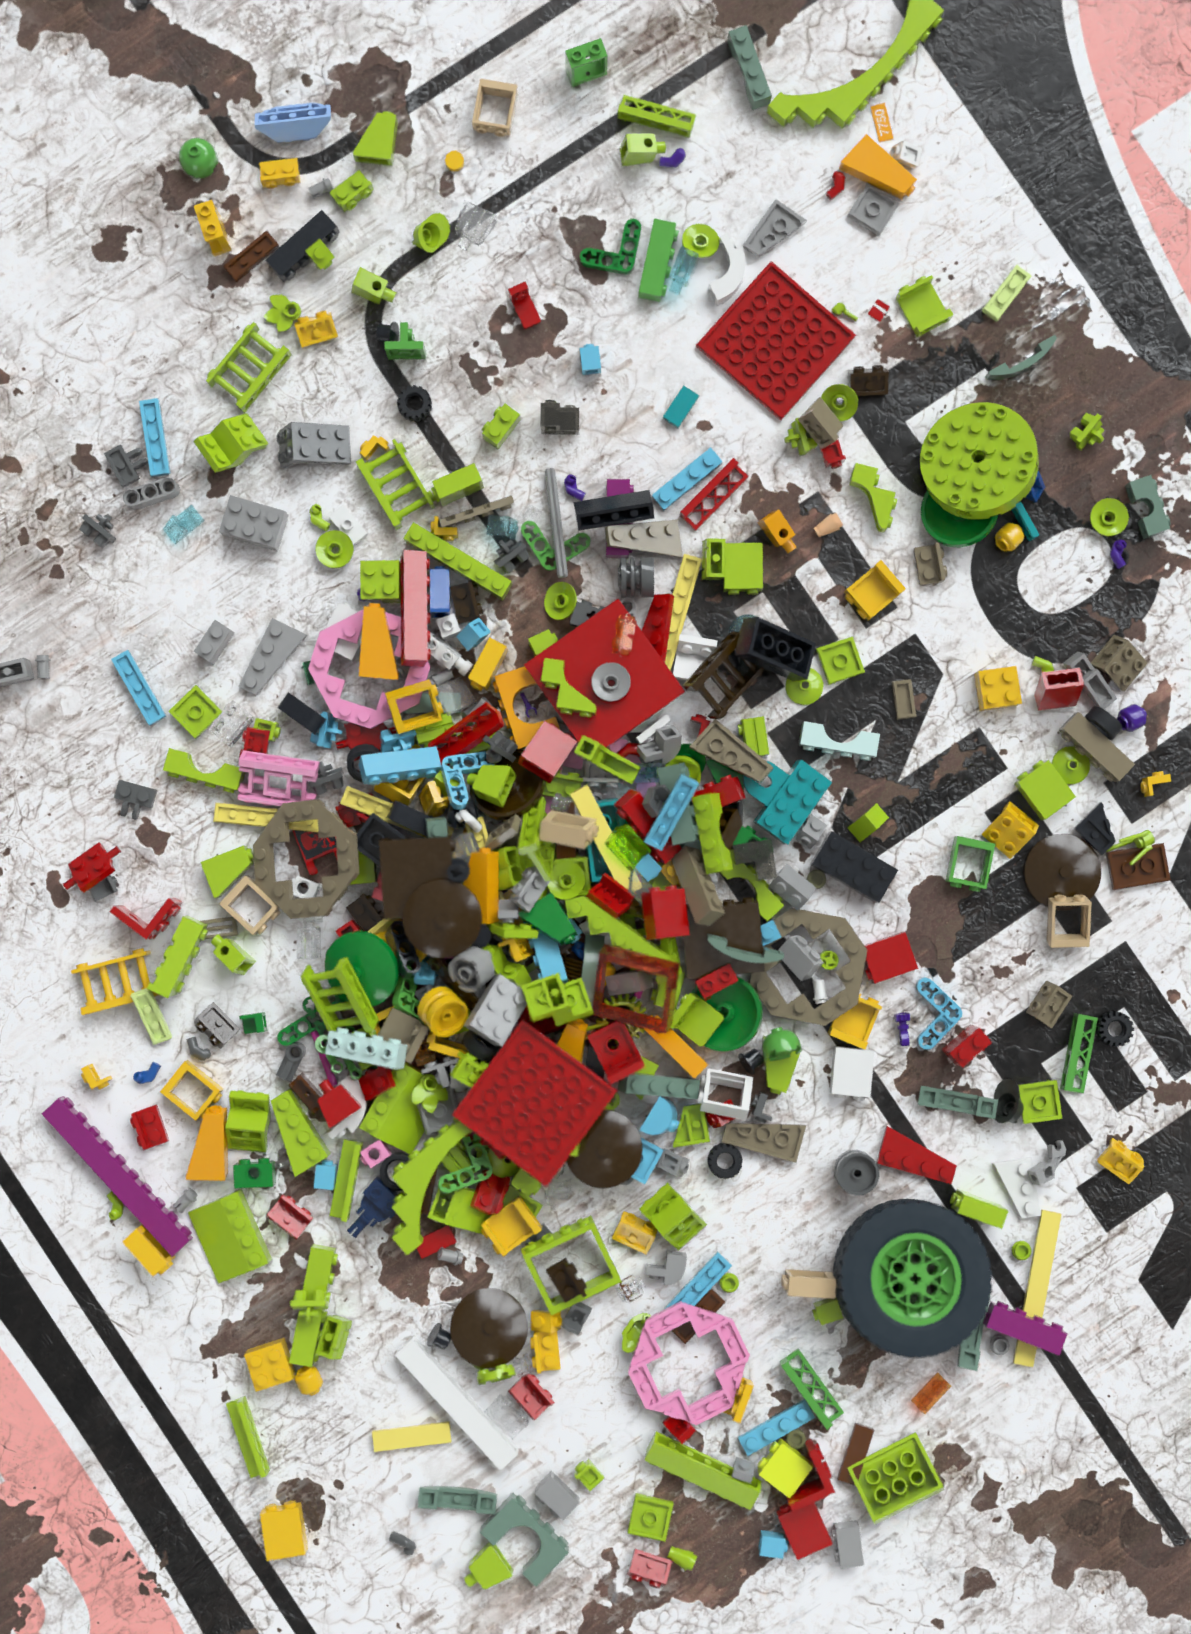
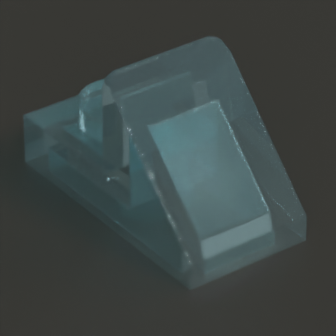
(183, 524)

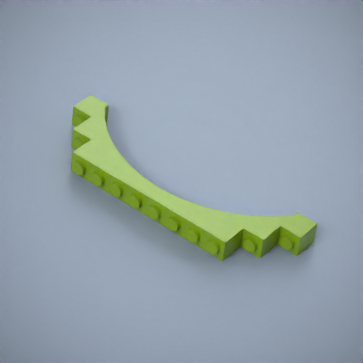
(846, 100)
(414, 1178)

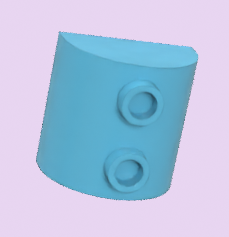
(661, 1118)

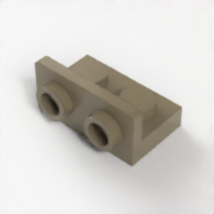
(930, 564)
(1049, 1003)

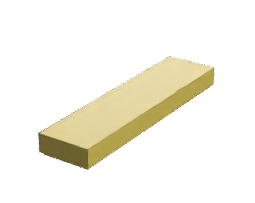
(411, 1436)

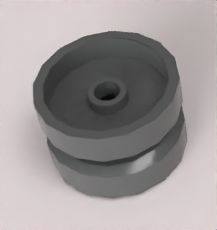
(856, 1183)

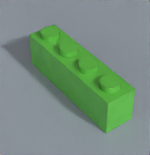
(657, 260)

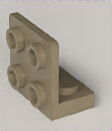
(821, 423)
(1119, 661)
(506, 834)
(405, 1028)

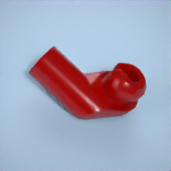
(629, 748)

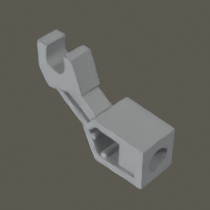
(1055, 1155)

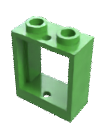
(578, 65)
(976, 844)

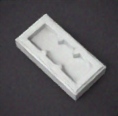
(348, 524)

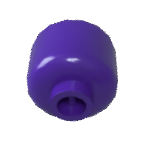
(1132, 717)

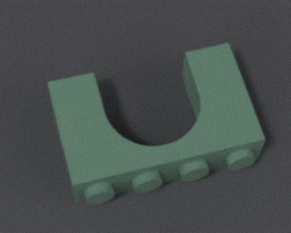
(515, 1513)

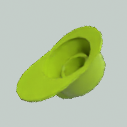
(431, 232)

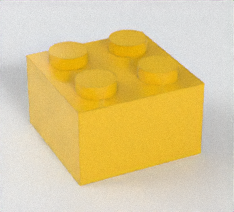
(997, 688)
(269, 1364)

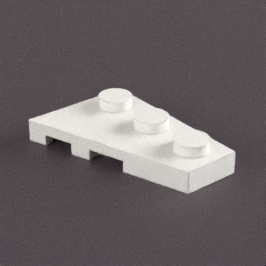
(1019, 1185)

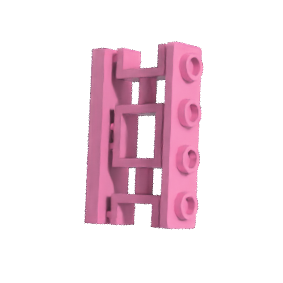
(279, 767)

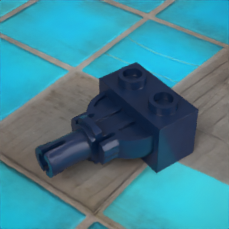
(377, 1205)

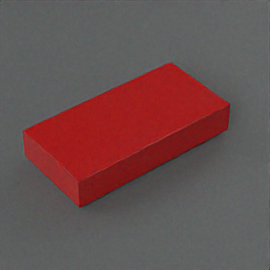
(435, 1240)

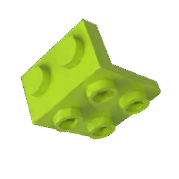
(696, 1019)

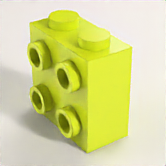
(784, 1467)

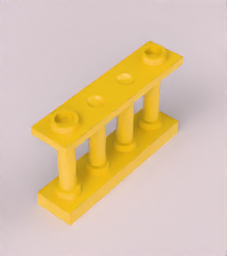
(110, 999)

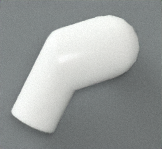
(465, 816)

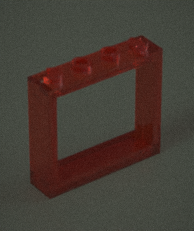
(644, 963)

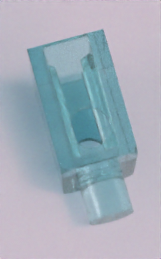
(686, 262)

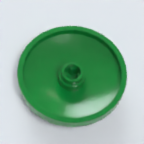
(951, 529)
(371, 961)
(741, 1015)

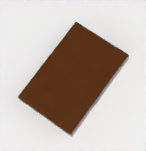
(1147, 870)

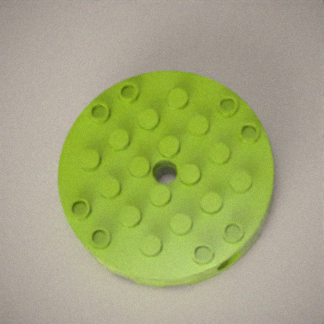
(975, 434)

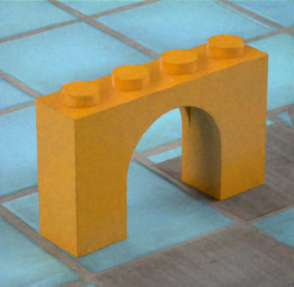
(509, 685)

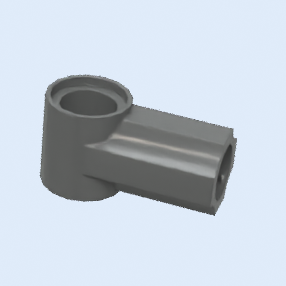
(290, 1062)

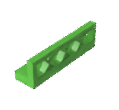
(1074, 1052)
(808, 1396)

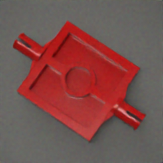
(360, 735)
(91, 867)

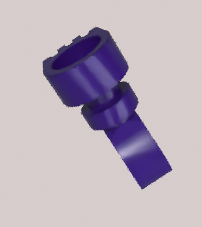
(903, 1026)

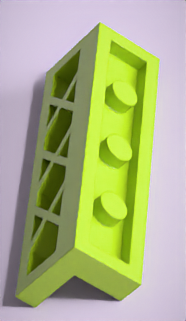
(655, 119)
(346, 1179)
(248, 1437)

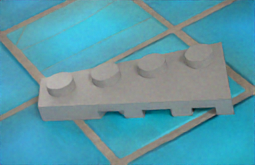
(270, 655)

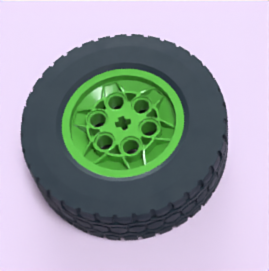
(866, 1278)

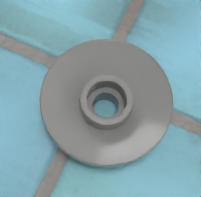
(608, 672)

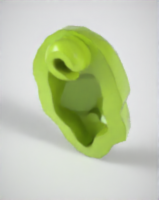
(632, 1332)

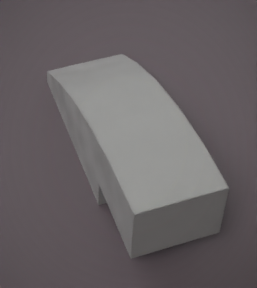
(1094, 683)

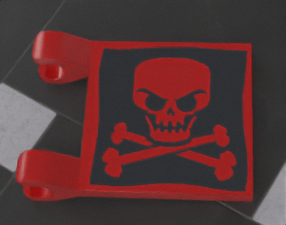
(314, 847)

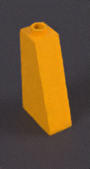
(875, 166)
(377, 650)
(485, 882)
(574, 1038)
(679, 1050)
(210, 1152)

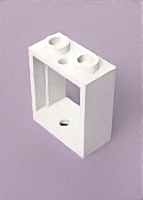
(730, 1080)

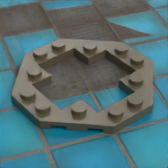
(332, 886)
(849, 974)

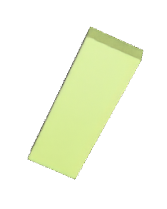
(1006, 293)
(151, 1016)

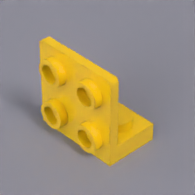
(1010, 830)

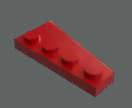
(658, 622)
(907, 1155)

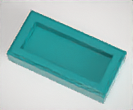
(681, 406)
(1025, 522)

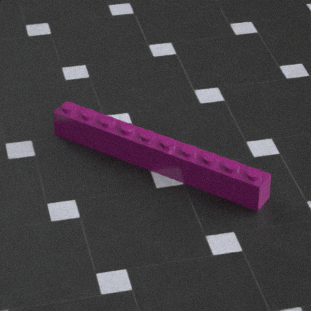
(117, 1175)

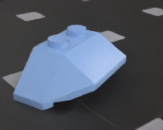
(293, 121)

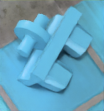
(327, 732)
(396, 741)

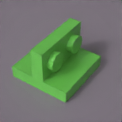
(407, 346)

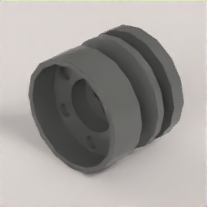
(636, 577)

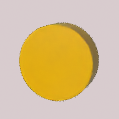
(454, 161)

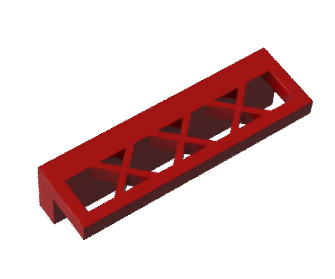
(708, 490)
(470, 735)

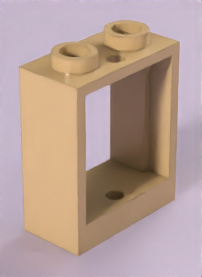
(496, 89)
(568, 829)
(235, 893)
(1069, 940)
(809, 1283)

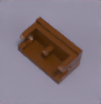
(306, 1092)

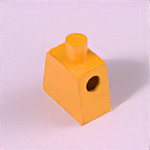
(772, 525)

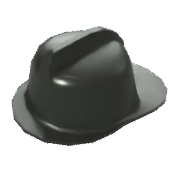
(1009, 1105)

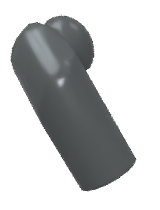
(196, 1051)
(402, 1540)

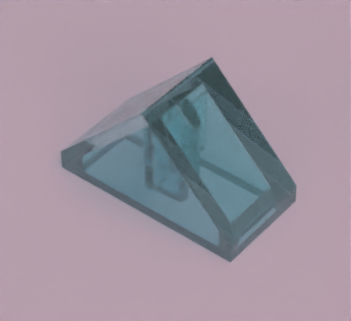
(648, 773)

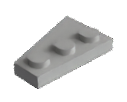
(773, 227)

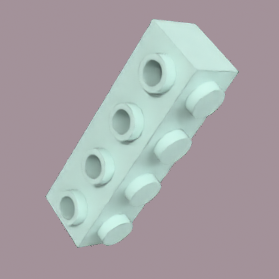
(366, 1049)

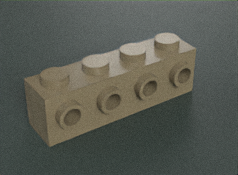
(1096, 747)
(698, 886)

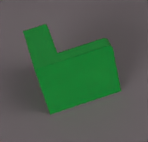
(254, 1022)

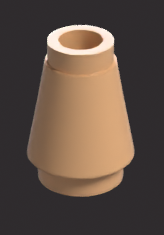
(829, 525)

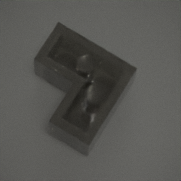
(559, 420)
(760, 854)

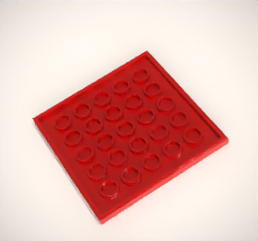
(776, 340)
(590, 647)
(534, 1103)

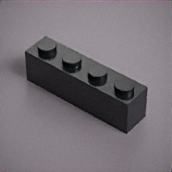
(292, 253)
(614, 510)

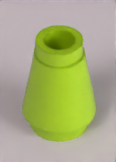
(682, 1557)

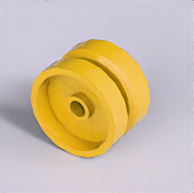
(442, 1011)

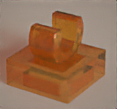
(425, 1056)

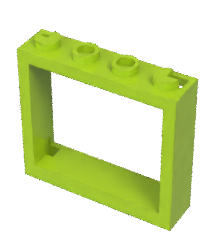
(564, 1234)

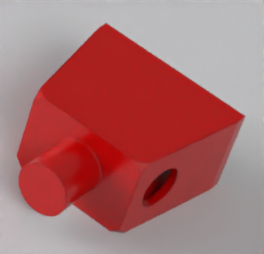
(336, 1103)

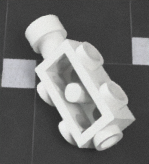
(440, 652)

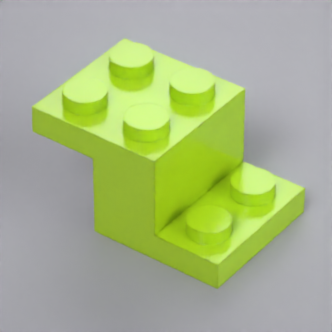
(231, 442)
(380, 580)
(553, 998)
(248, 1121)
(672, 1216)

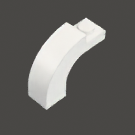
(728, 285)
(354, 1120)

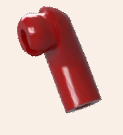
(839, 185)

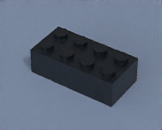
(775, 649)
(371, 833)
(854, 867)

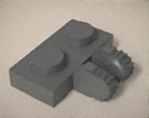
(122, 466)
(135, 794)

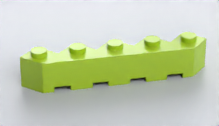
(620, 933)

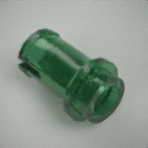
(309, 679)

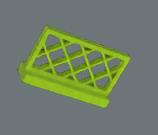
(539, 851)

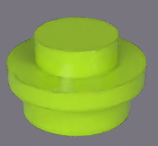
(1021, 1250)
(729, 1282)

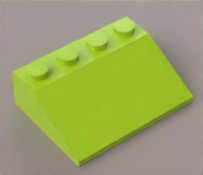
(393, 1114)
(230, 1236)
(896, 1478)

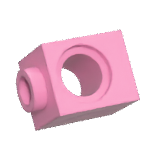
(383, 1150)

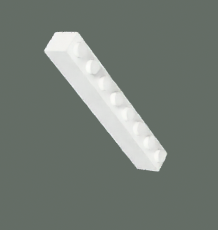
(456, 1403)

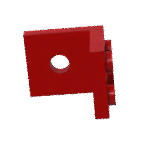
(157, 924)
(620, 1061)
(815, 1489)

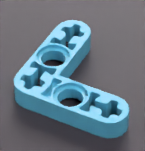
(456, 773)
(943, 1016)

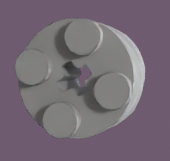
(472, 969)

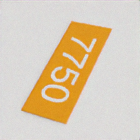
(882, 122)

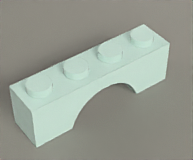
(863, 745)

